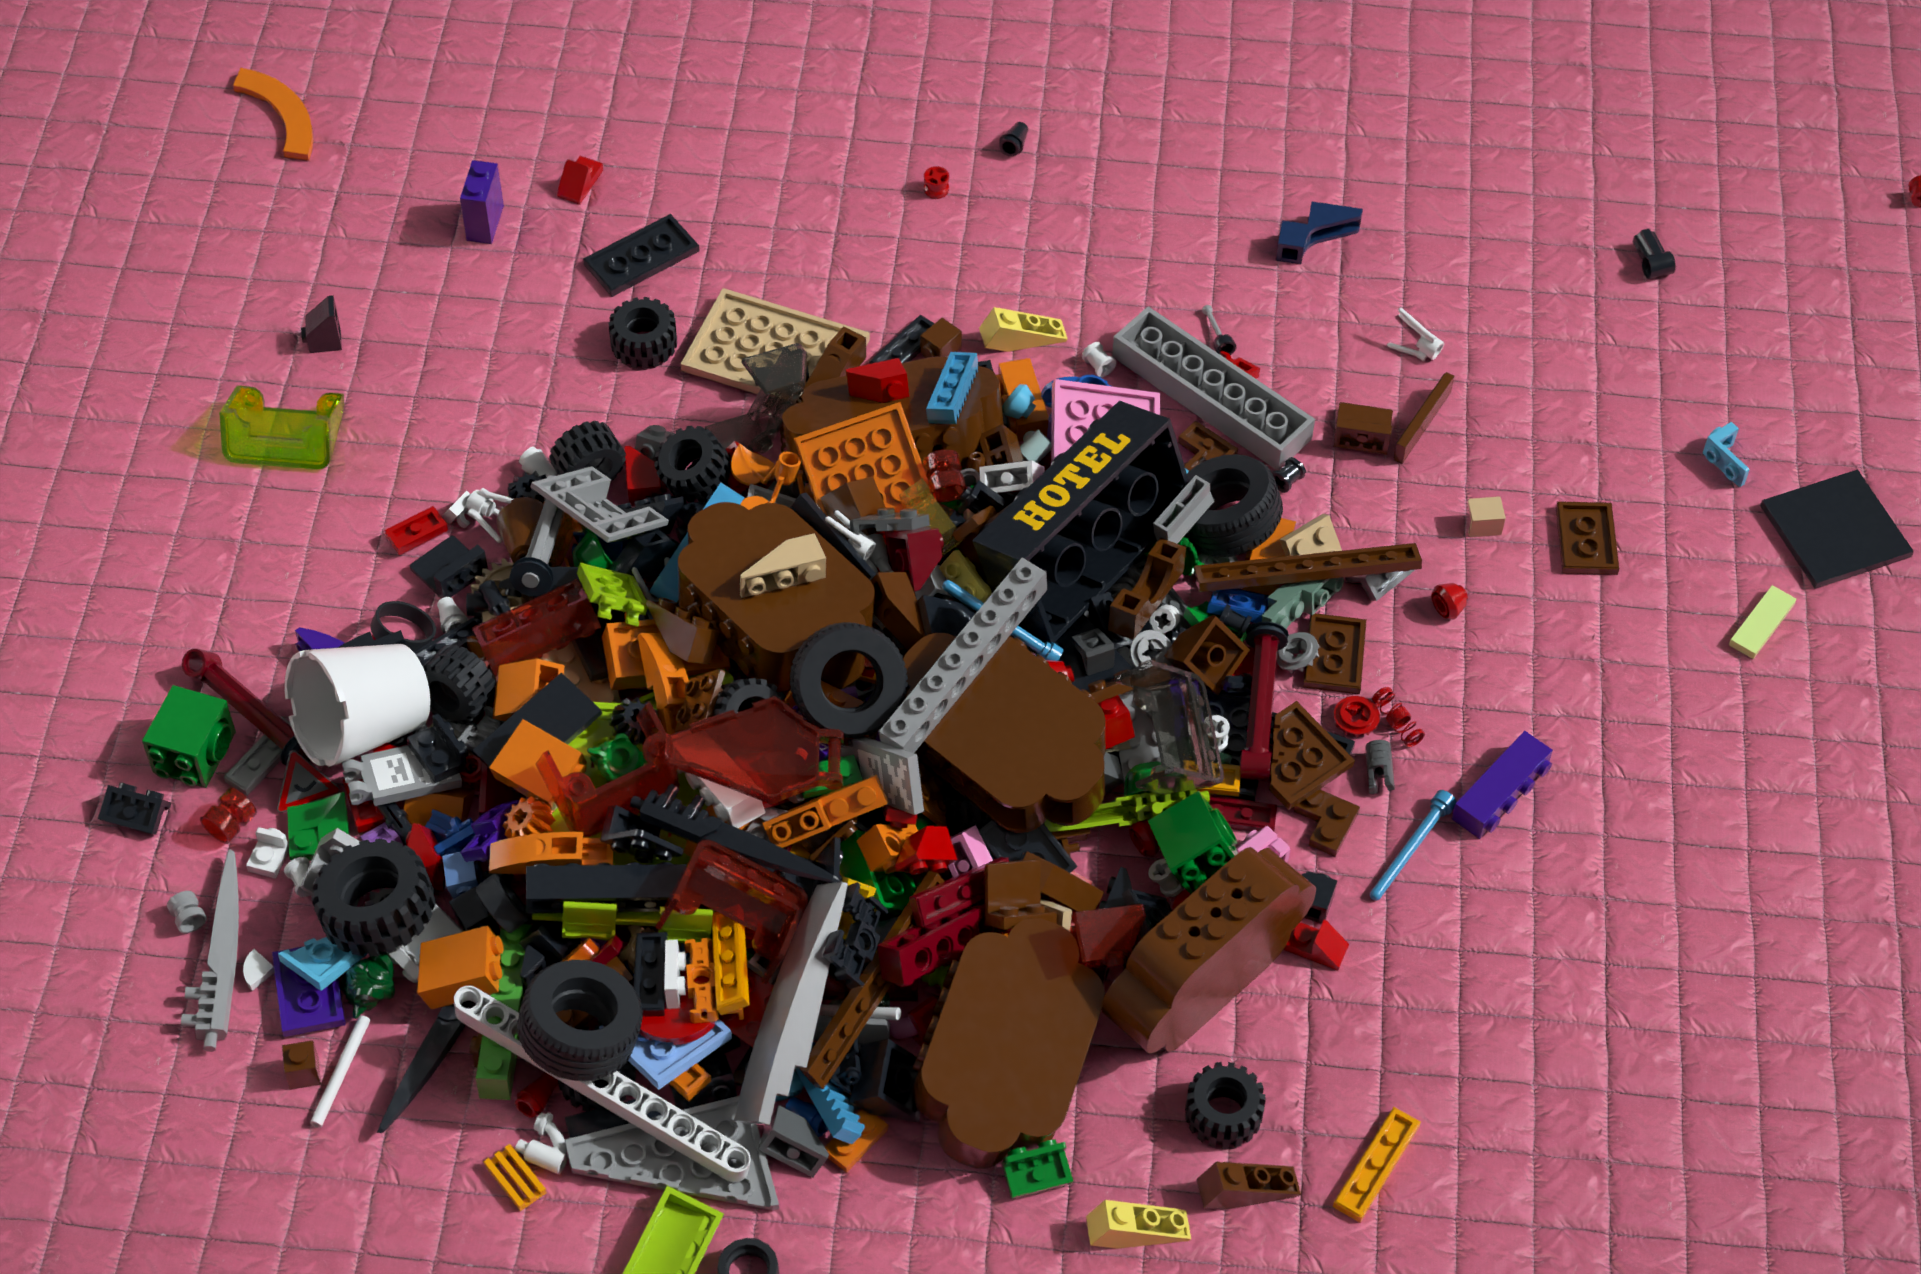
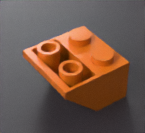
(519, 683)

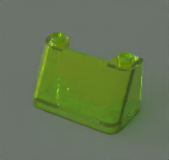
(279, 435)

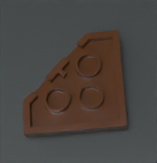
(1303, 756)

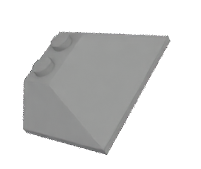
(584, 498)

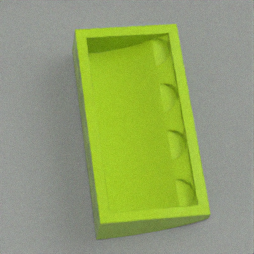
(674, 1236)

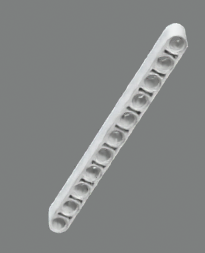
(610, 1096)

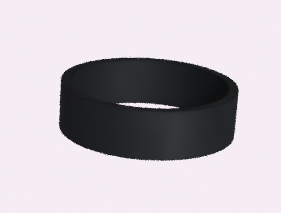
(408, 612)

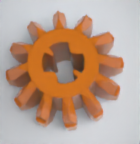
(528, 818)

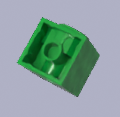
(189, 736)
(1194, 840)

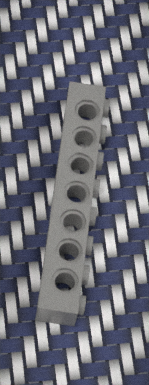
(965, 657)

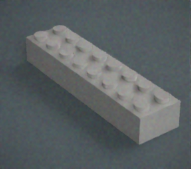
(1213, 388)

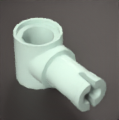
(1035, 446)

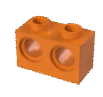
(883, 845)

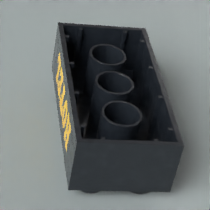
(1087, 515)

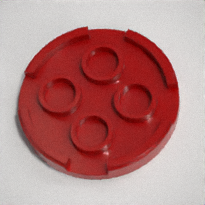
(676, 1023)

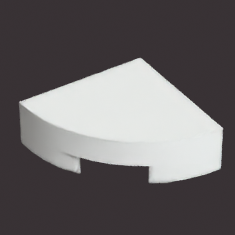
(256, 969)

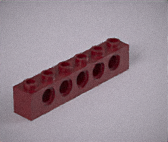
(929, 947)

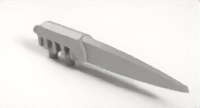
(217, 983)

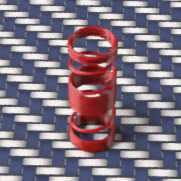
(1398, 717)

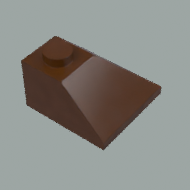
(1208, 651)

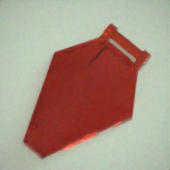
(758, 751)

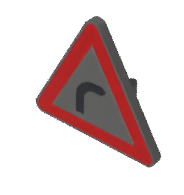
(303, 783)

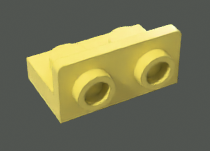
(964, 574)

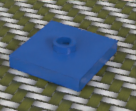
(1241, 601)

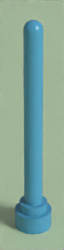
(1046, 650)
(1441, 805)

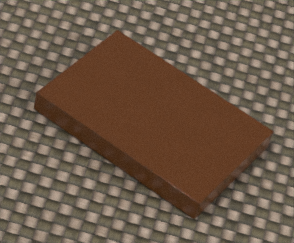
(1587, 538)
(1339, 653)

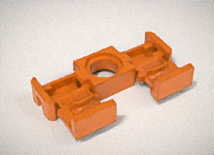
(703, 994)

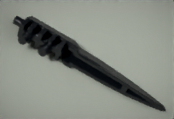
(699, 826)
(426, 1061)

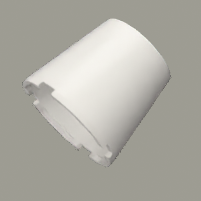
(354, 699)

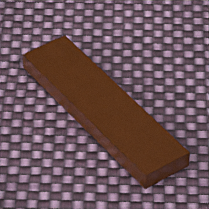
(1423, 417)

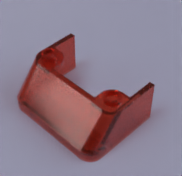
(585, 806)
(742, 893)
(1107, 934)

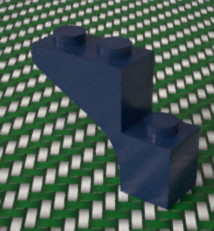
(1324, 224)

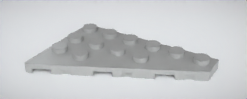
(640, 1159)

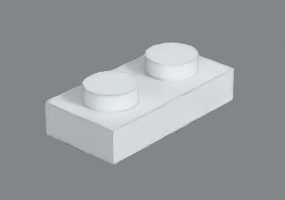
(674, 984)

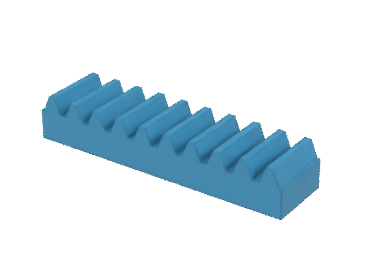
(952, 388)
(834, 1109)

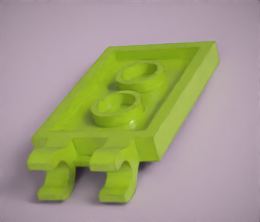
(613, 591)

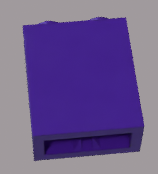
(481, 202)

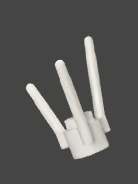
(1428, 344)
(481, 504)
(862, 543)

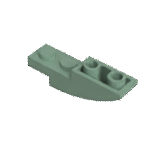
(1295, 598)

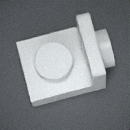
(268, 852)

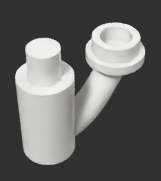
(542, 1155)

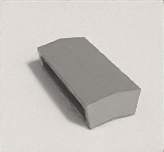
(1184, 511)

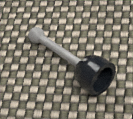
(1226, 341)

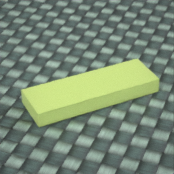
(1762, 622)

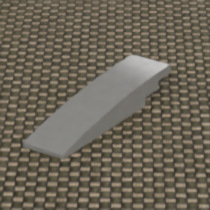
(792, 1009)

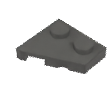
(888, 520)

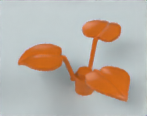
(754, 468)

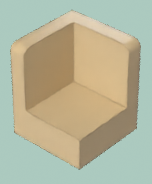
(1486, 516)

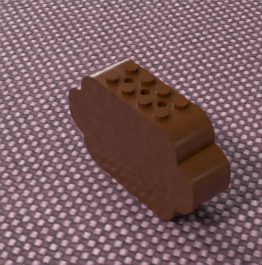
(830, 403)
(768, 627)
(1016, 738)
(1208, 949)
(1007, 1042)

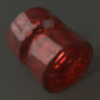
(944, 475)
(232, 811)

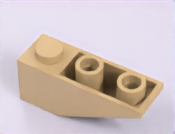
(788, 565)

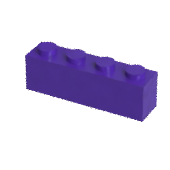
(1502, 785)

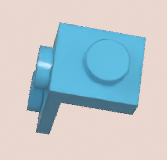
(1717, 452)

